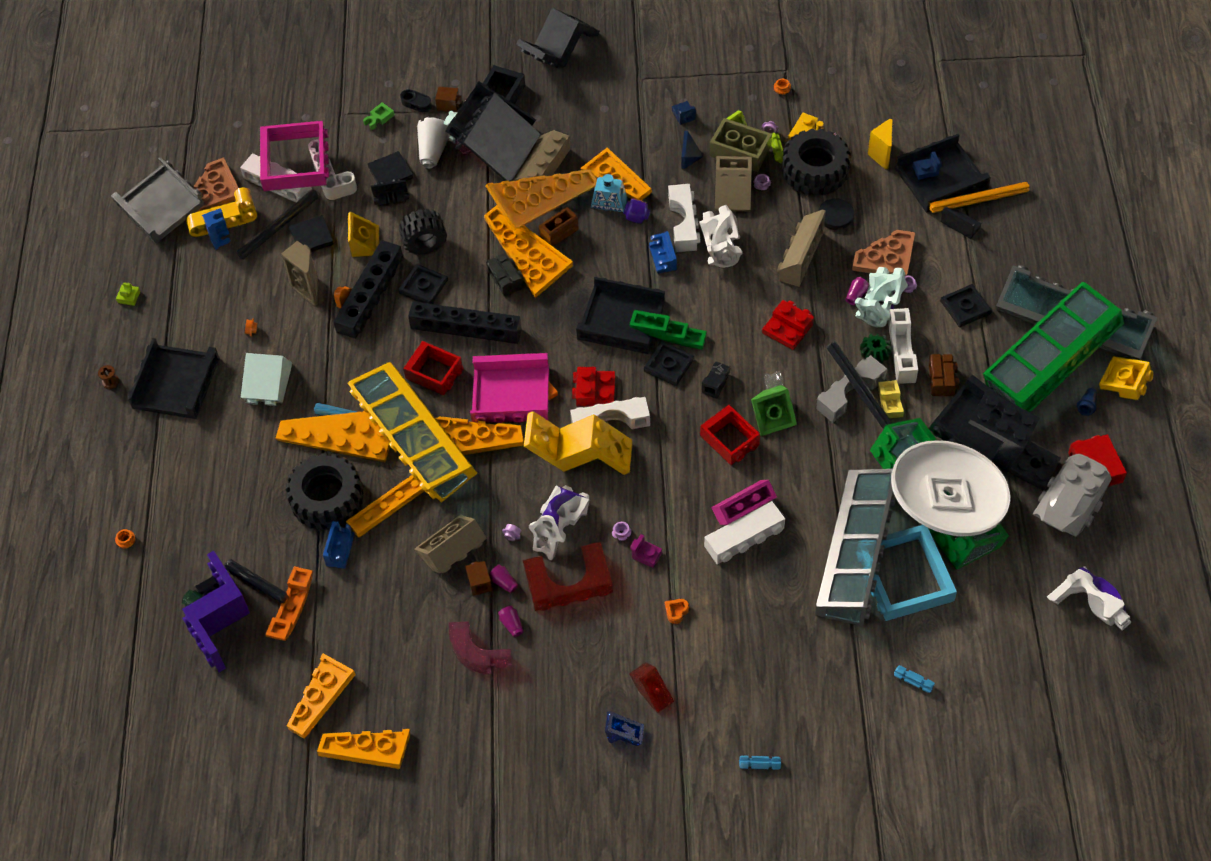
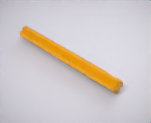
(980, 197)

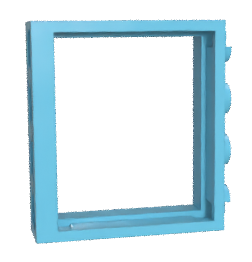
(939, 570)

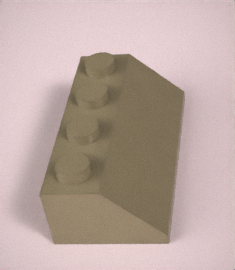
(545, 155)
(802, 248)

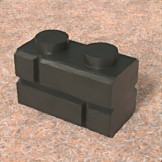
(504, 274)

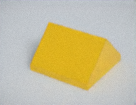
(881, 143)
(362, 235)

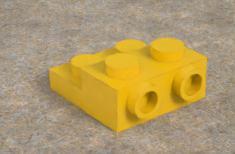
(1127, 377)

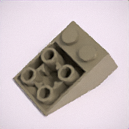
(733, 183)

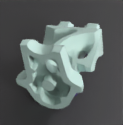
(881, 288)

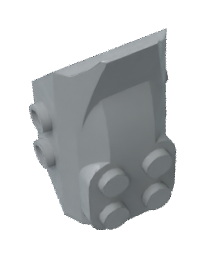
(1074, 495)

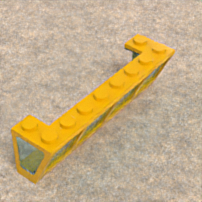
(412, 431)

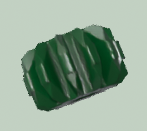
(877, 347)

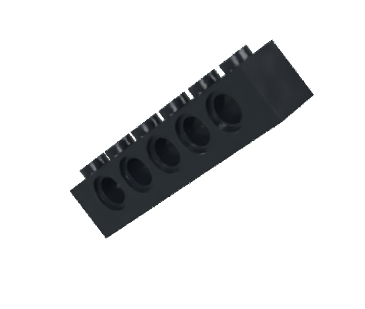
(368, 289)
(465, 322)

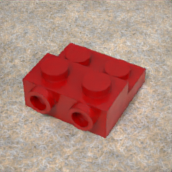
(788, 324)
(593, 386)

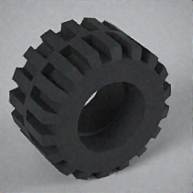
(422, 232)

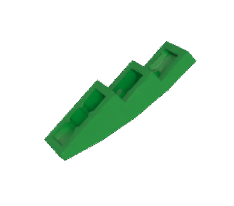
(667, 330)

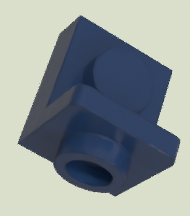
(684, 112)
(928, 167)

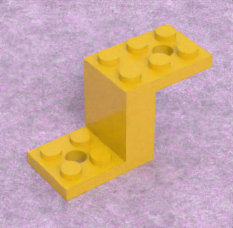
(578, 443)

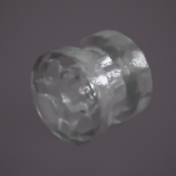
(773, 380)

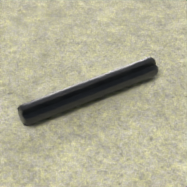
(256, 581)

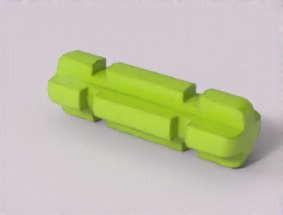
(777, 147)

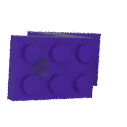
(215, 611)

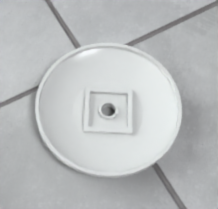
(976, 486)

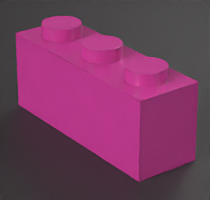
(744, 502)

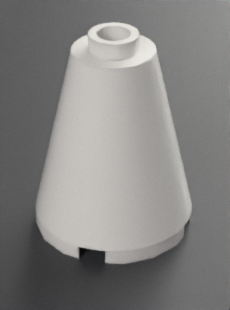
(431, 140)

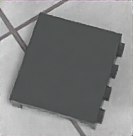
(160, 201)

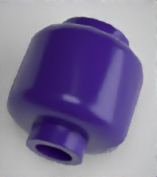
(636, 211)

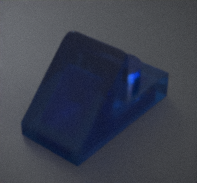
(623, 729)

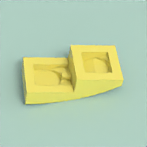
(890, 398)

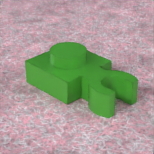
(379, 114)

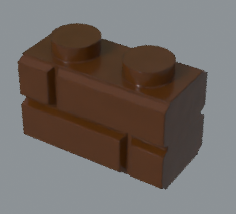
(559, 227)
(942, 375)

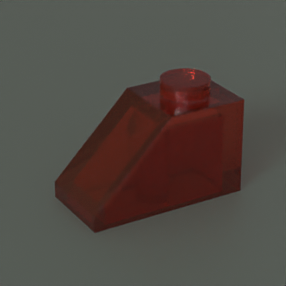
(651, 686)

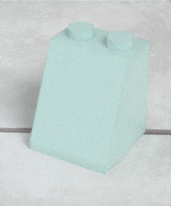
(265, 378)

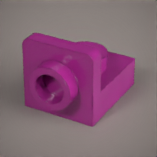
(645, 551)

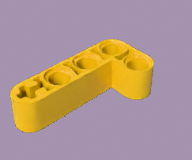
(234, 213)

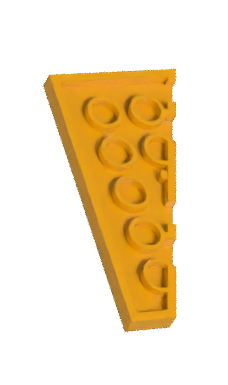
(535, 196)
(532, 255)
(339, 433)
(481, 437)

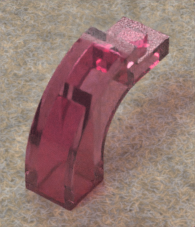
(472, 656)

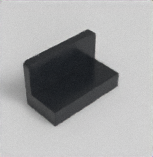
(960, 222)

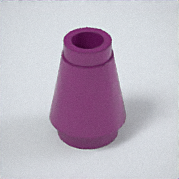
(857, 290)
(501, 577)
(510, 619)

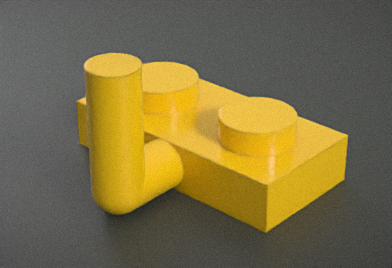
(805, 123)

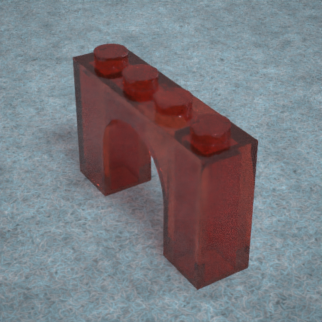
(548, 594)

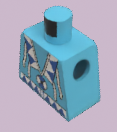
(609, 194)

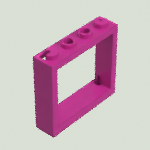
(289, 132)

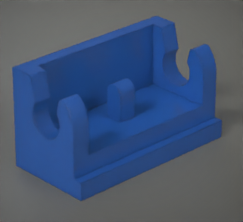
(216, 227)
(663, 253)
(338, 545)

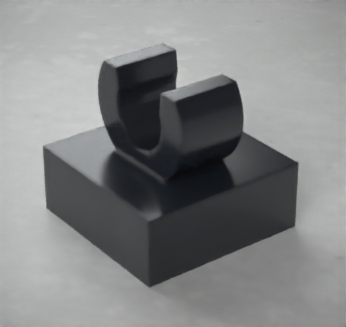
(206, 585)

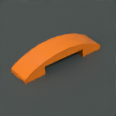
(290, 611)

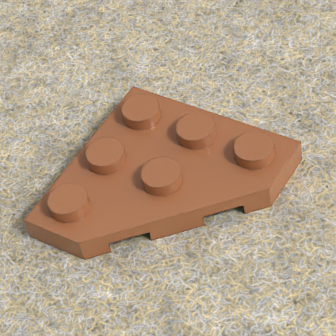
(216, 185)
(887, 252)

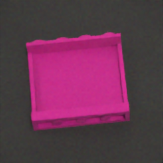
(510, 387)

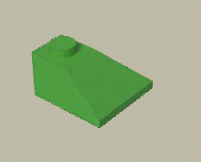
(773, 410)

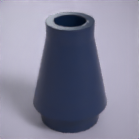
(1087, 403)

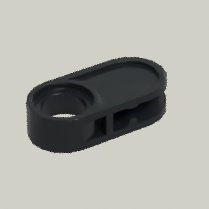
(419, 102)

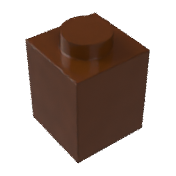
(448, 99)
(478, 578)

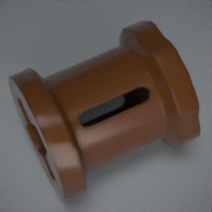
(105, 378)

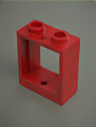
(418, 359)
(719, 421)

